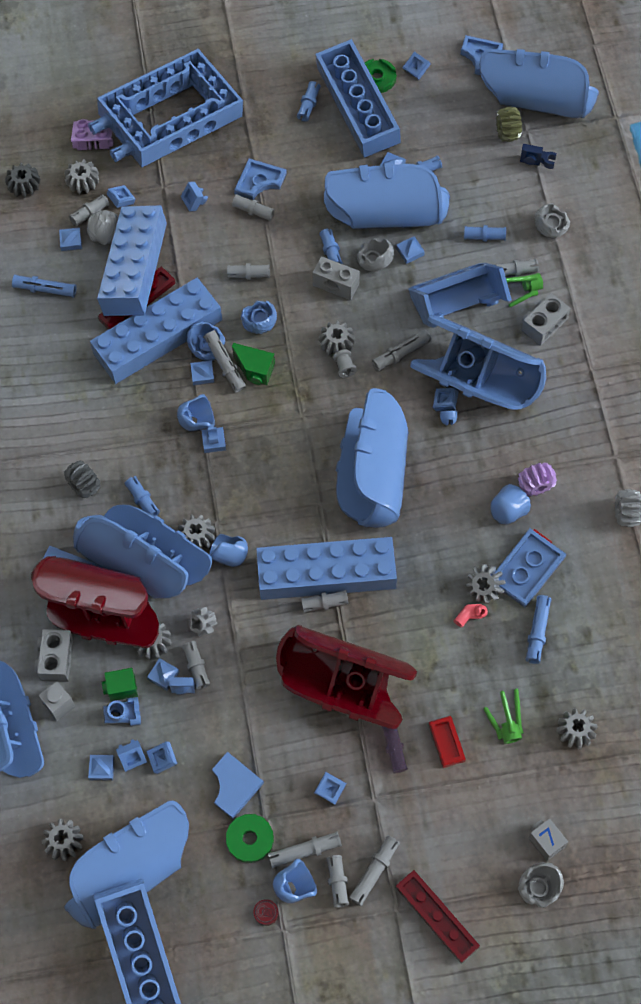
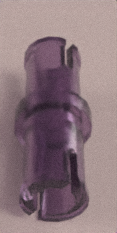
(395, 750)

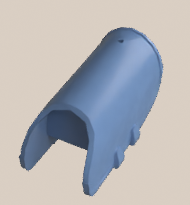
(538, 82)
(386, 196)
(485, 368)
(373, 461)
(142, 547)
(18, 737)
(143, 849)

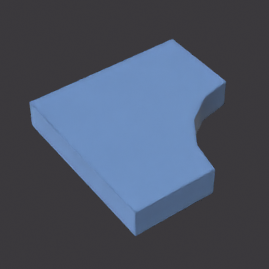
(474, 47)
(259, 177)
(236, 785)

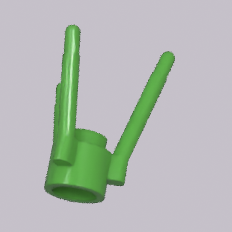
(530, 283)
(510, 730)

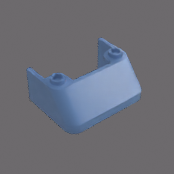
(459, 290)

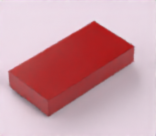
(447, 742)

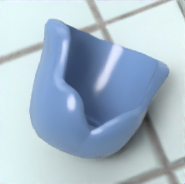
(198, 408)
(510, 504)
(229, 550)
(300, 877)

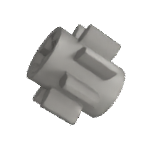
(202, 621)

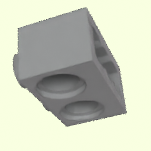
(549, 321)
(60, 655)

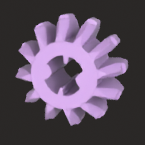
(537, 479)

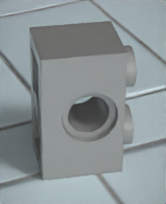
(336, 278)

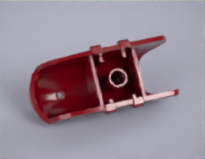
(96, 602)
(340, 675)

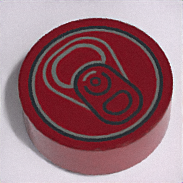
(265, 912)

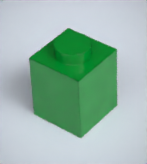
(120, 684)

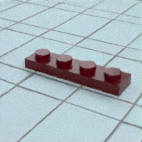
(161, 283)
(437, 916)

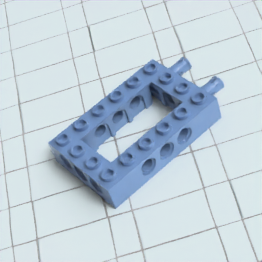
(193, 69)

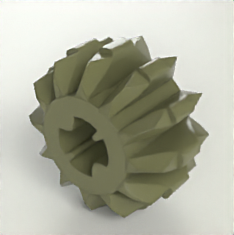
(509, 124)

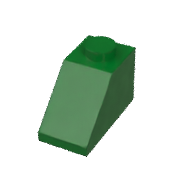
(254, 363)

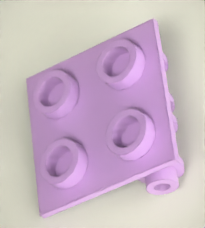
(82, 134)

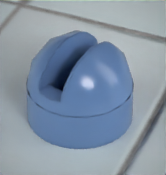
(448, 415)

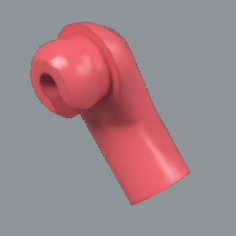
(470, 611)

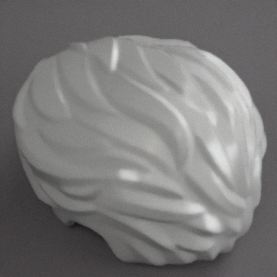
(551, 221)
(102, 226)
(375, 254)
(541, 884)

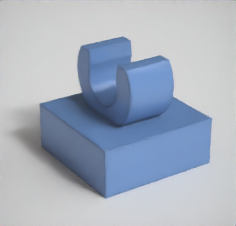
(193, 196)
(213, 439)
(131, 755)

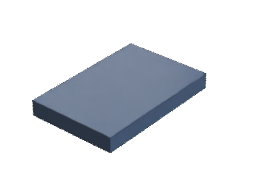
(529, 567)

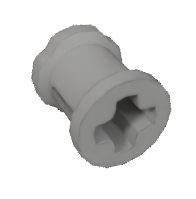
(344, 363)

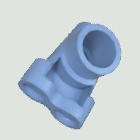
(127, 710)

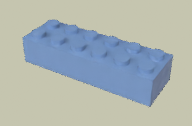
(358, 98)
(132, 261)
(156, 333)
(326, 568)
(136, 945)

